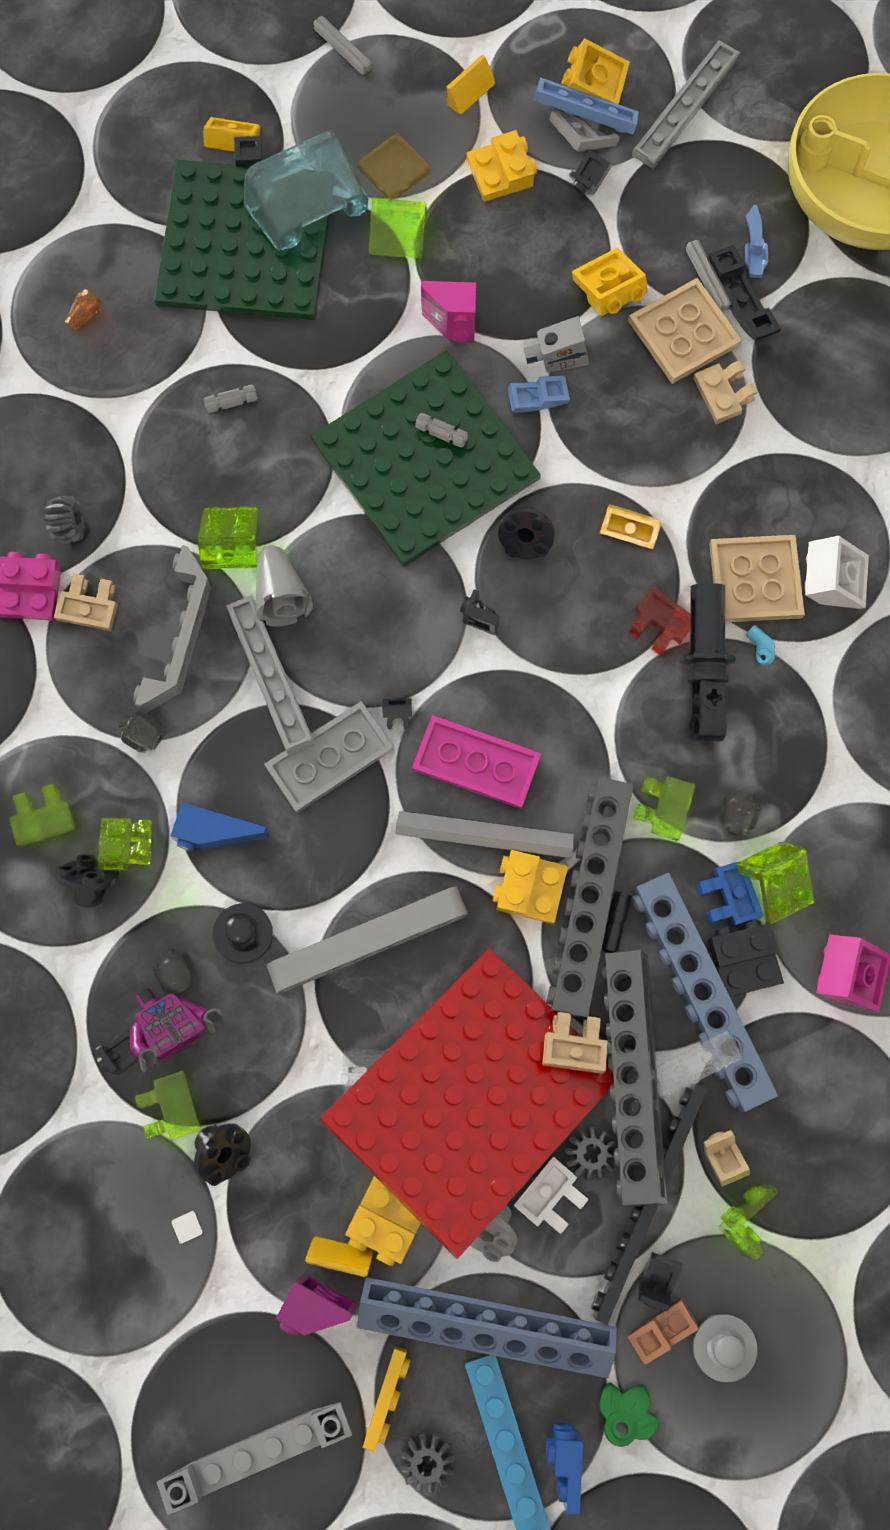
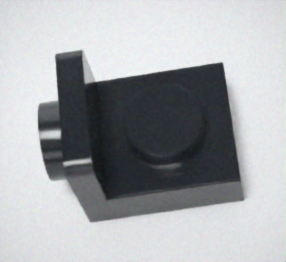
(480, 618)

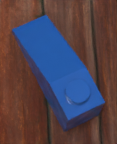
(210, 829)

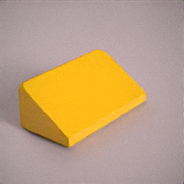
(470, 85)
(221, 132)
(631, 526)
(339, 1256)

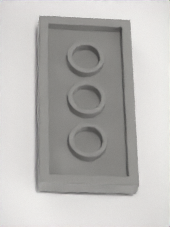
(339, 753)

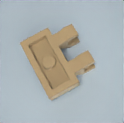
(718, 393)
(85, 610)
(575, 1052)

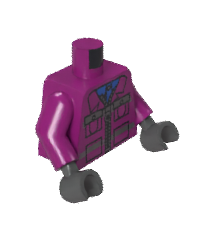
(167, 1027)

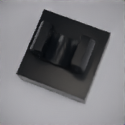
(248, 150)
(397, 709)

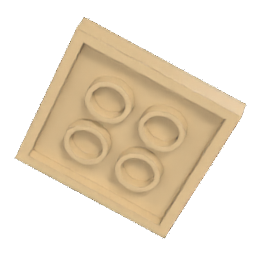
(684, 330)
(758, 577)

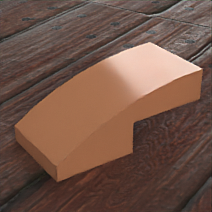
(663, 1331)

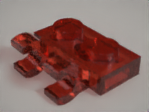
(663, 614)

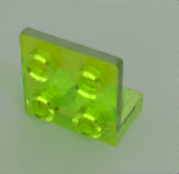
(397, 227)
(228, 537)
(782, 879)
(733, 1219)

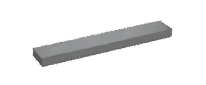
(685, 104)
(270, 675)
(484, 834)

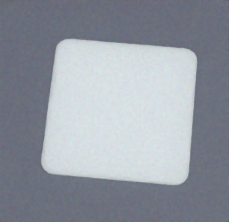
(186, 1227)

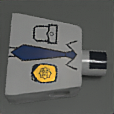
(559, 346)

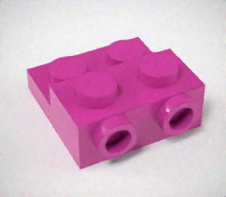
(29, 586)

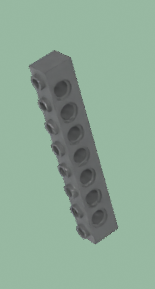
(618, 797)
(652, 1188)

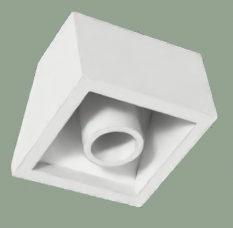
(836, 573)

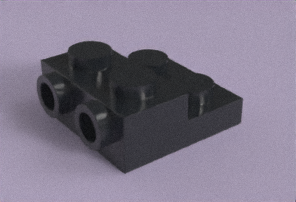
(746, 958)

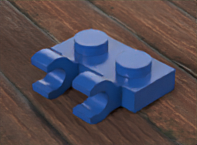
(737, 893)

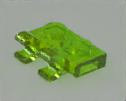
(671, 809)
(44, 822)
(115, 843)
(176, 1105)

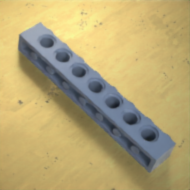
(663, 890)
(487, 1327)

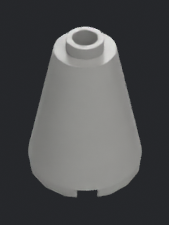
(279, 589)

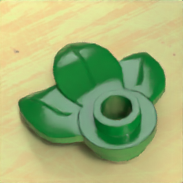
(630, 1410)

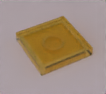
(393, 167)

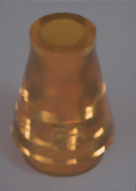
(82, 309)

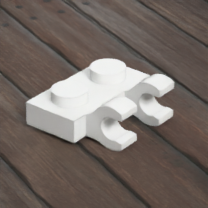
(546, 1191)

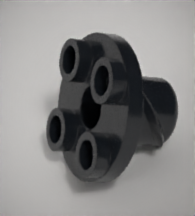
(526, 533)
(86, 880)
(243, 933)
(221, 1152)

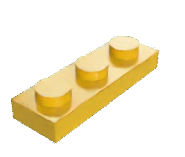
(387, 1399)

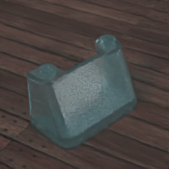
(302, 188)

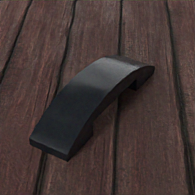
(744, 302)

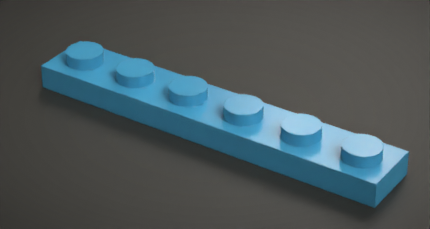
(506, 1444)

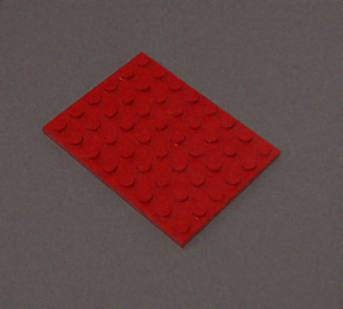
(465, 1105)

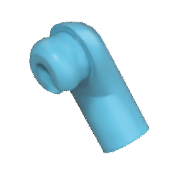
(764, 646)

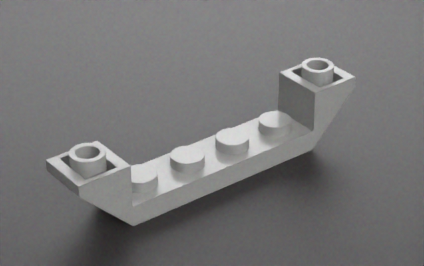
(154, 692)
(253, 1454)

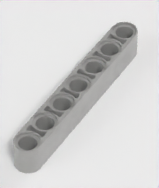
(366, 940)

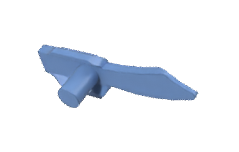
(756, 251)

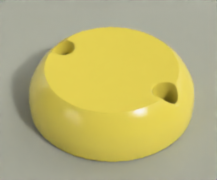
(844, 161)

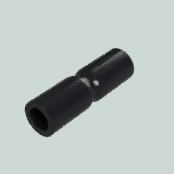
(617, 917)

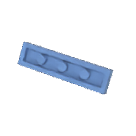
(586, 106)

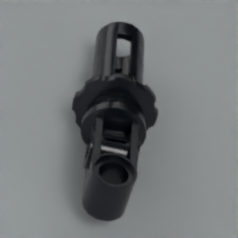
(707, 662)

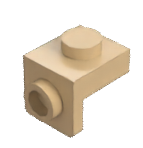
(725, 1157)

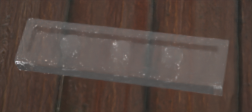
(693, 1065)

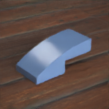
(538, 395)

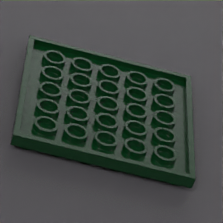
(223, 259)
(416, 483)

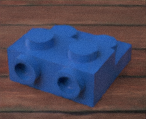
(565, 1455)

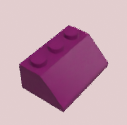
(313, 1307)

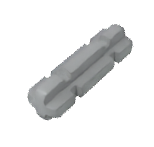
(230, 398)
(441, 430)

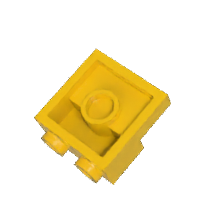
(596, 71)
(502, 166)
(611, 281)
(530, 887)
(382, 1225)

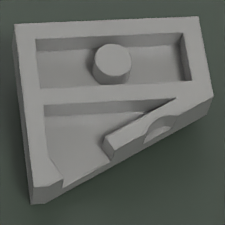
(581, 132)

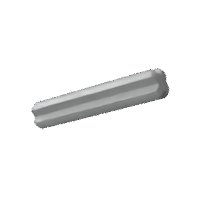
(342, 45)
(708, 275)

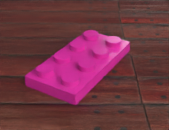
(476, 762)

